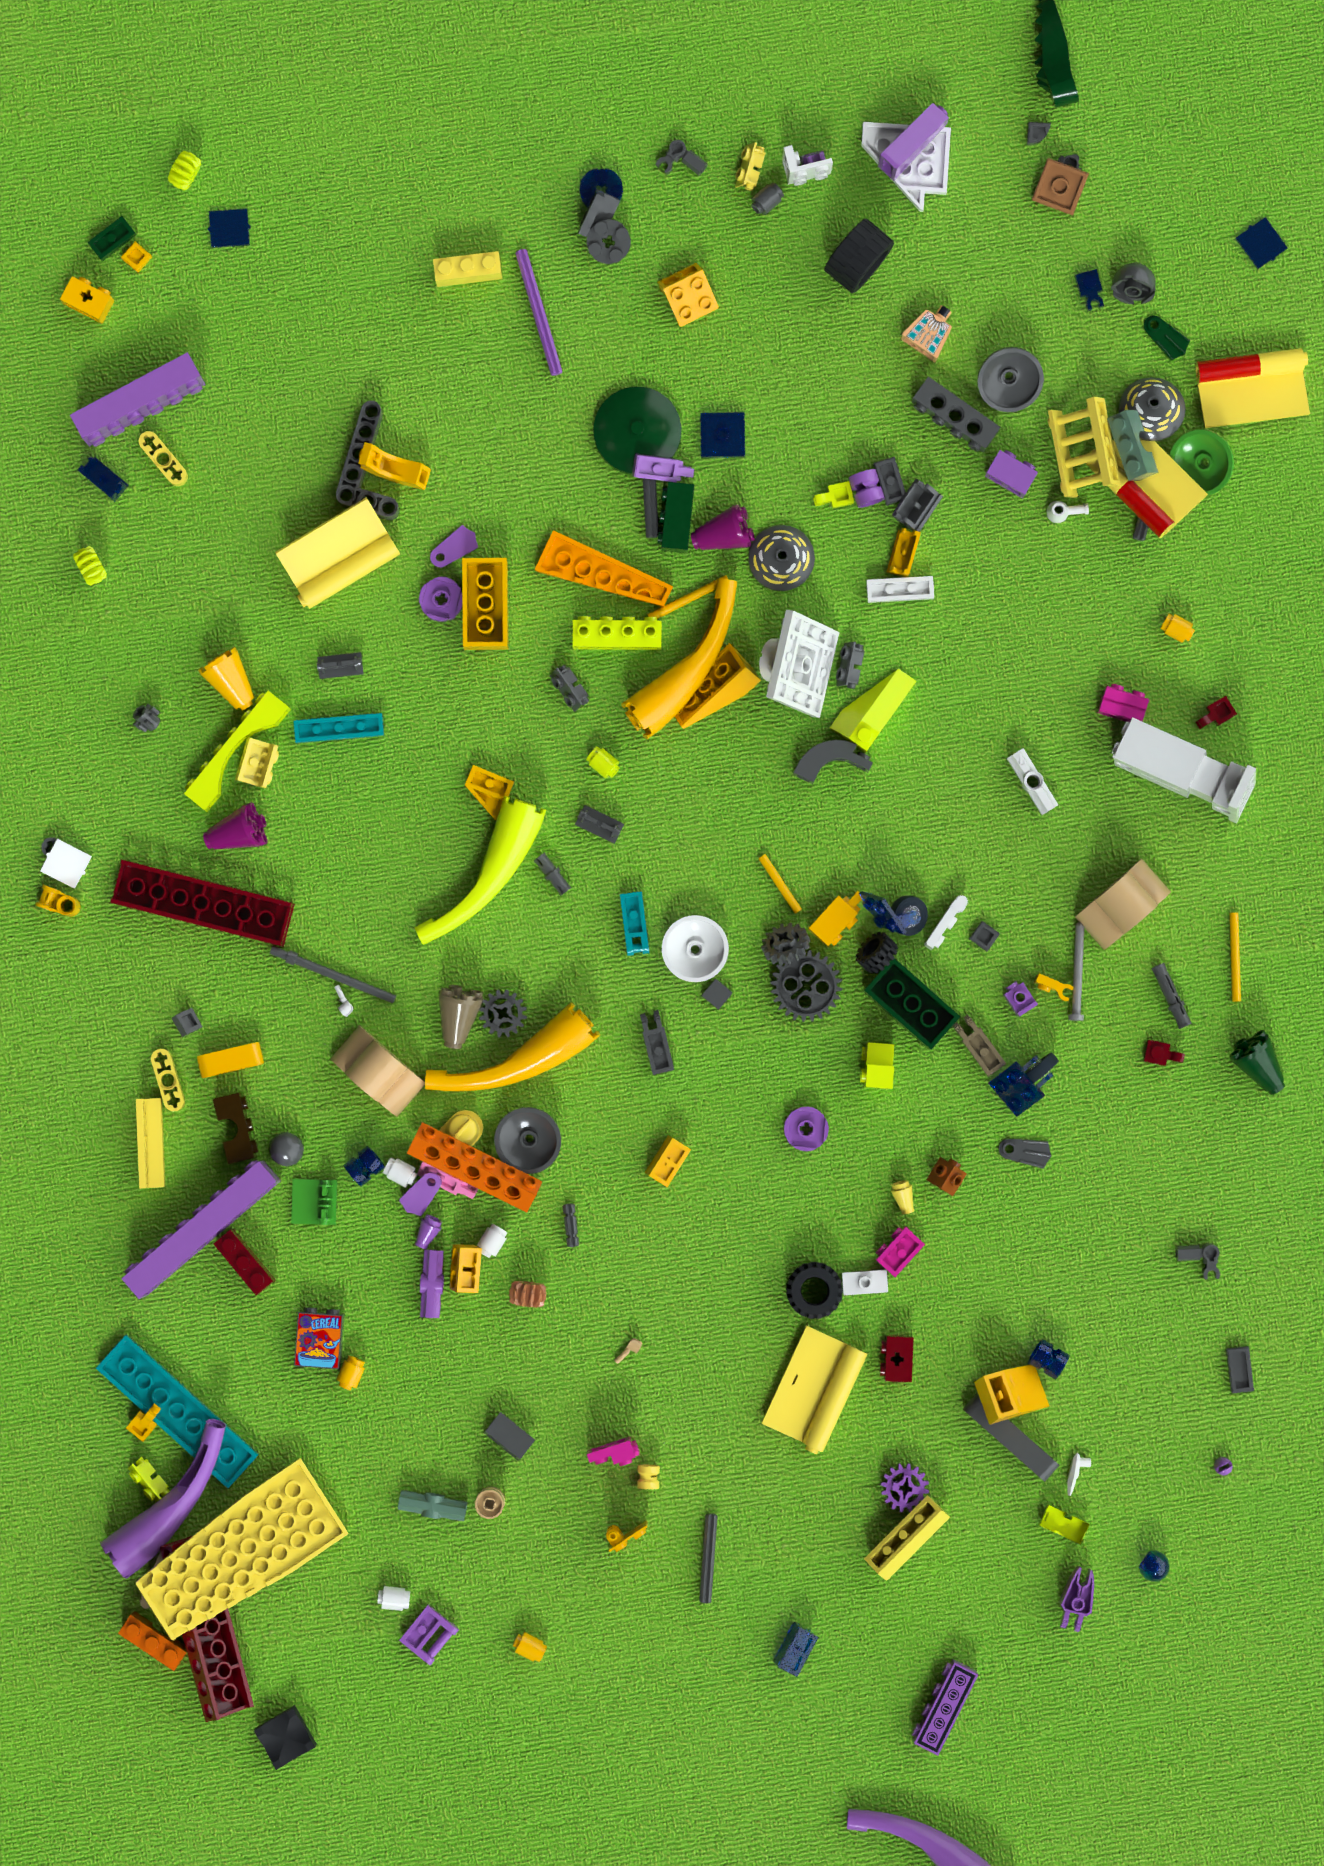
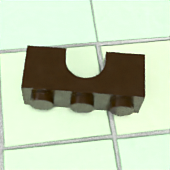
(243, 1145)

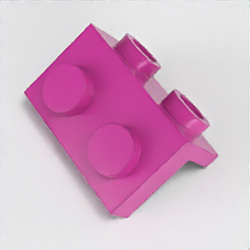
(899, 1250)

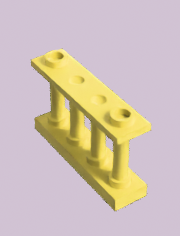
(1103, 441)

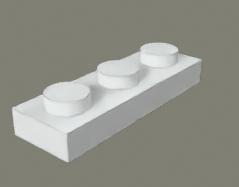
(900, 589)

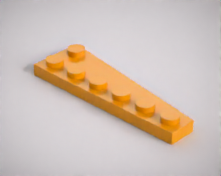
(589, 567)

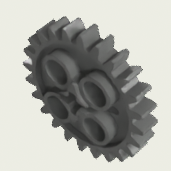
(819, 1001)

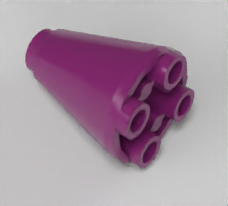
(724, 531)
(237, 830)

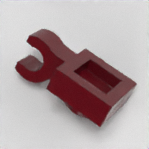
(1218, 712)
(1159, 1053)

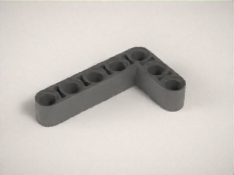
(351, 464)

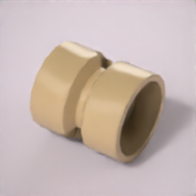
(490, 1502)

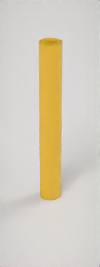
(780, 883)

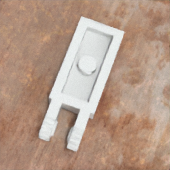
(946, 921)

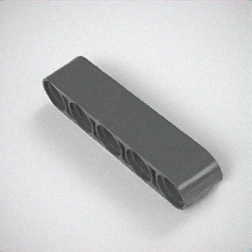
(1014, 1440)

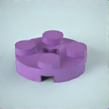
(430, 606)
(816, 1121)

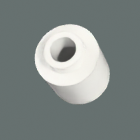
(400, 1172)
(492, 1240)
(393, 1598)

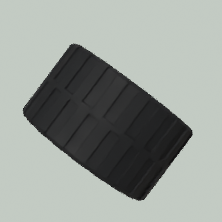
(859, 255)

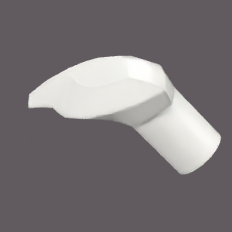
(1076, 1463)

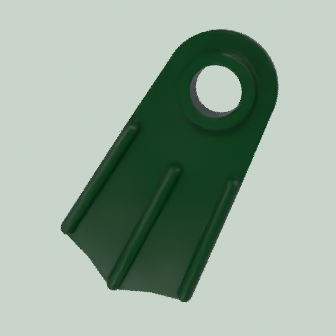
(1166, 338)

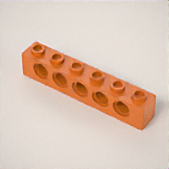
(474, 1167)

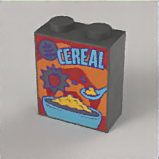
(319, 1338)

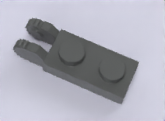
(657, 1046)

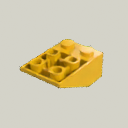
(1011, 1393)

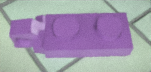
(660, 468)

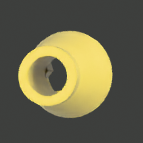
(903, 1195)

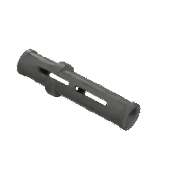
(1174, 1002)

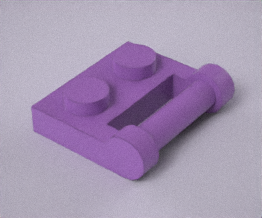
(423, 1629)

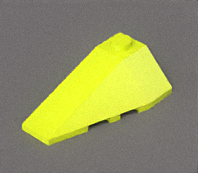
(869, 713)

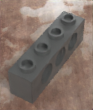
(951, 403)

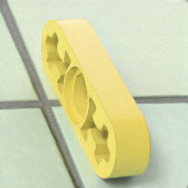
(148, 450)
(167, 1097)

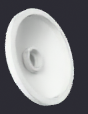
(699, 932)

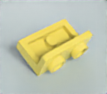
(257, 763)

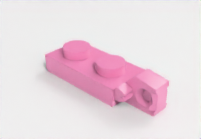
(449, 1182)

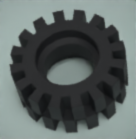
(876, 952)

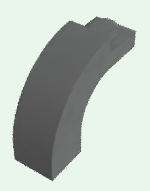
(827, 752)

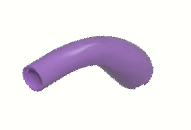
(142, 1536)
(937, 1845)

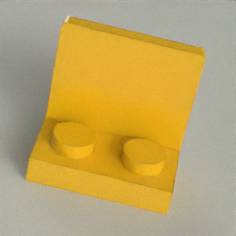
(688, 294)

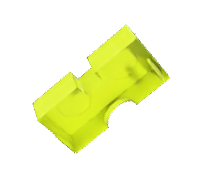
(1072, 1528)

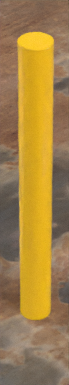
(685, 599)
(1235, 957)

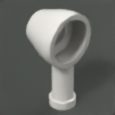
(1066, 510)

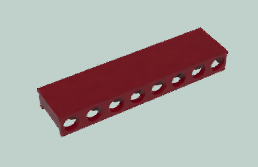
(202, 903)
(215, 1661)

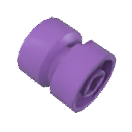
(866, 488)

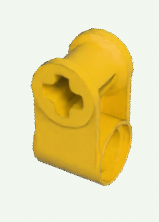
(54, 901)

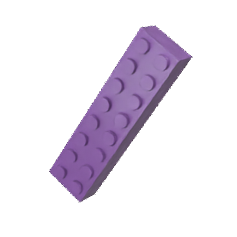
(201, 1229)

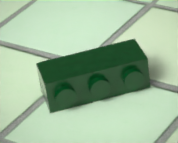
(676, 517)

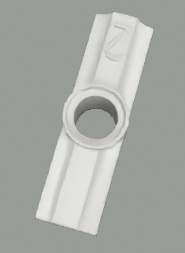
(1024, 768)

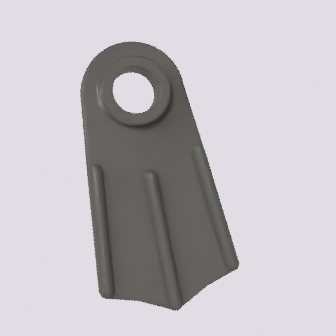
(1027, 1151)

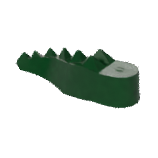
(1055, 72)

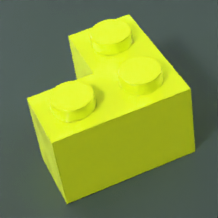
(878, 1066)

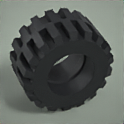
(817, 1310)

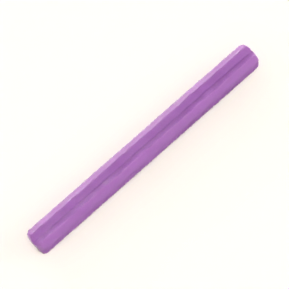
(538, 312)

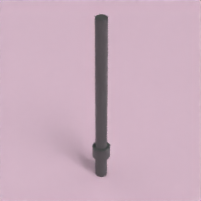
(293, 958)

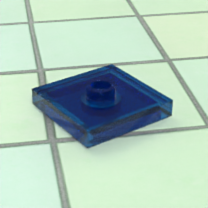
(722, 435)

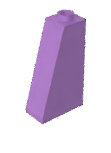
(912, 141)

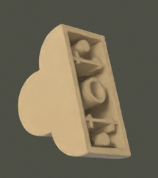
(1123, 904)
(377, 1071)

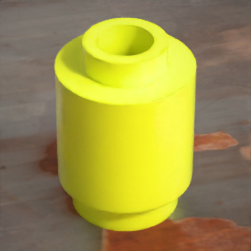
(603, 762)

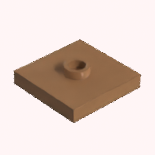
(1060, 186)

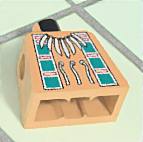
(929, 333)

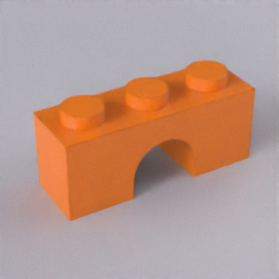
(159, 1646)

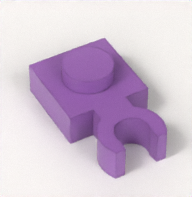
(812, 157)

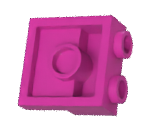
(620, 1451)

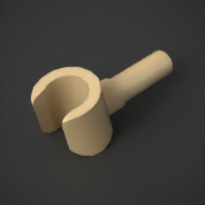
(634, 1345)

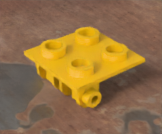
(618, 1540)

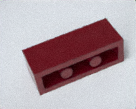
(244, 1262)

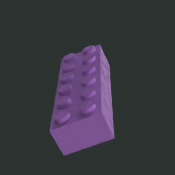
(137, 400)

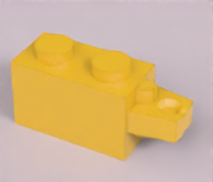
(835, 919)

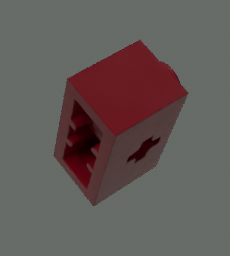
(904, 1347)

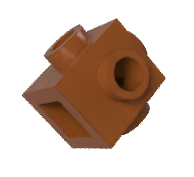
(947, 1175)

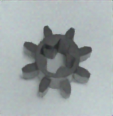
(146, 718)

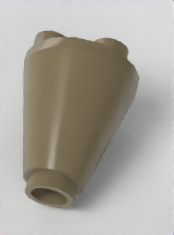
(458, 1014)

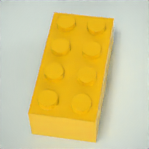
(485, 603)

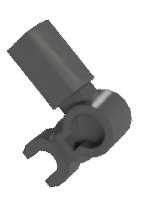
(689, 158)
(1193, 1252)

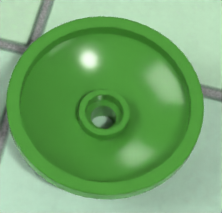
(1200, 444)

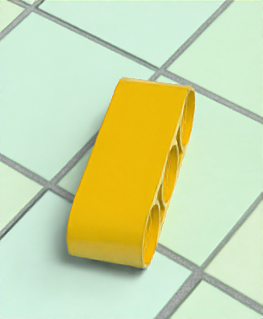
(230, 1060)

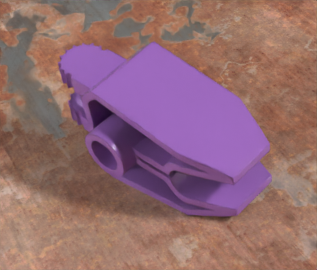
(1077, 1598)

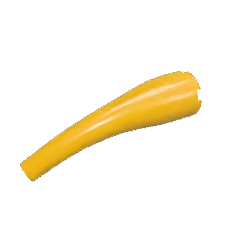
(668, 694)
(552, 1045)

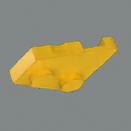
(488, 789)

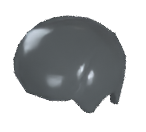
(286, 1149)

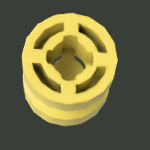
(648, 1476)

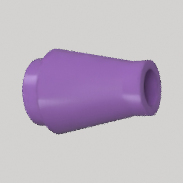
(427, 1231)

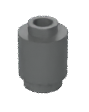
(767, 199)

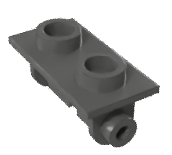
(850, 654)
(340, 665)
(574, 697)
(599, 824)

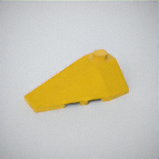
(725, 683)

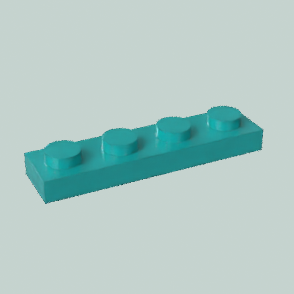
(338, 728)

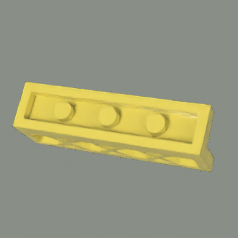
(150, 1143)

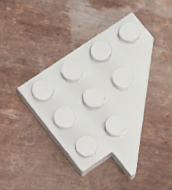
(926, 172)

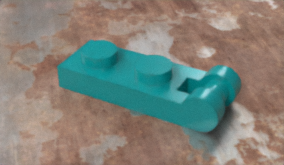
(634, 922)

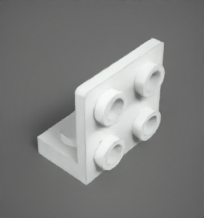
(800, 174)

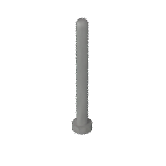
(1077, 976)

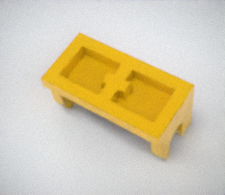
(903, 552)
(667, 1161)

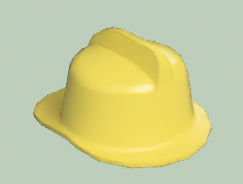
(464, 1126)

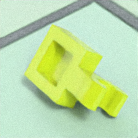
(838, 495)

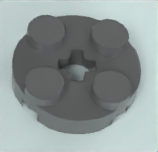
(619, 235)

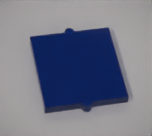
(229, 228)
(1261, 243)

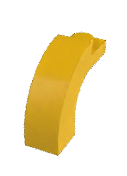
(393, 468)

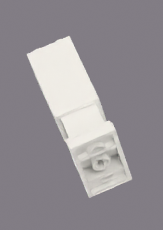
(1183, 768)

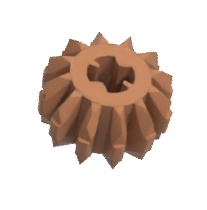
(527, 1294)

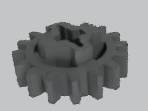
(785, 944)
(509, 1003)

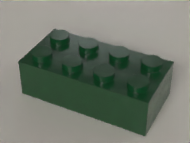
(911, 1004)

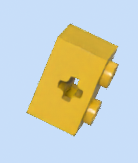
(96, 308)

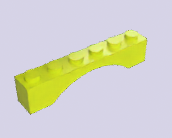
(207, 786)

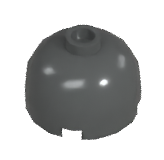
(1135, 283)

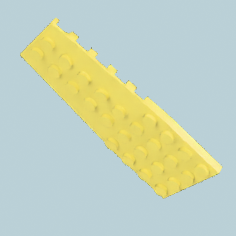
(242, 1550)

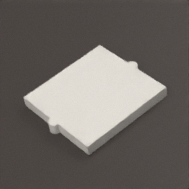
(65, 863)

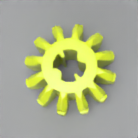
(184, 170)
(89, 565)

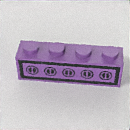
(944, 1707)

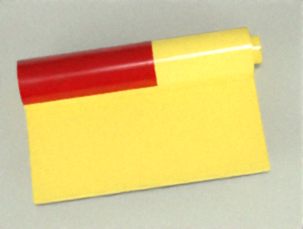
(1252, 387)
(1160, 498)

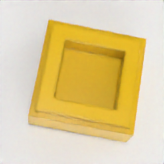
(136, 257)

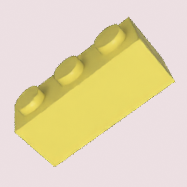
(467, 269)

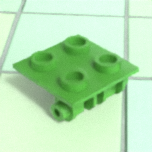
(314, 1201)

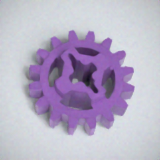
(916, 1489)

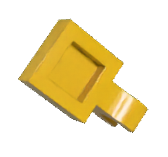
(1047, 984)
(142, 1423)

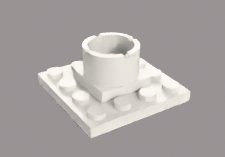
(799, 663)

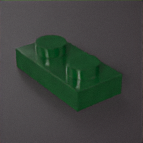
(112, 238)

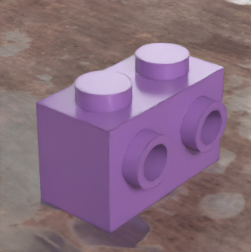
(1011, 473)

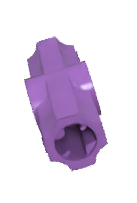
(432, 1284)

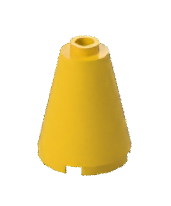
(229, 679)

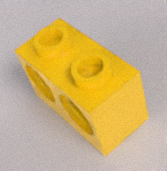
(465, 1268)

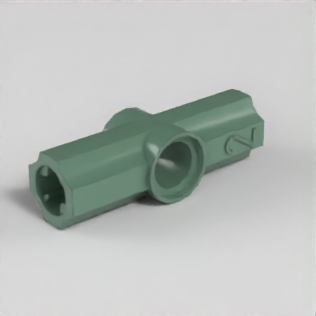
(432, 1505)

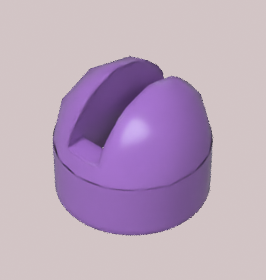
(1221, 1461)

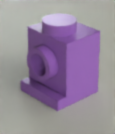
(1019, 1007)

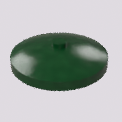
(636, 423)

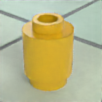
(1177, 628)
(350, 1373)
(529, 1647)

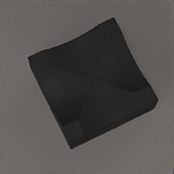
(285, 1737)

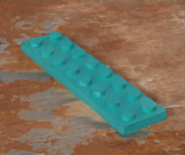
(181, 1412)

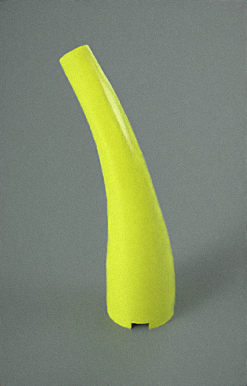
(509, 844)

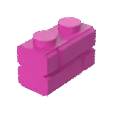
(1122, 704)

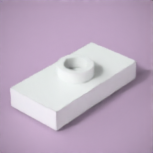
(864, 1282)

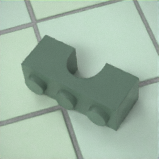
(1135, 459)

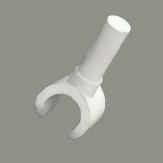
(346, 1008)

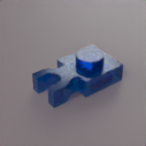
(1089, 286)

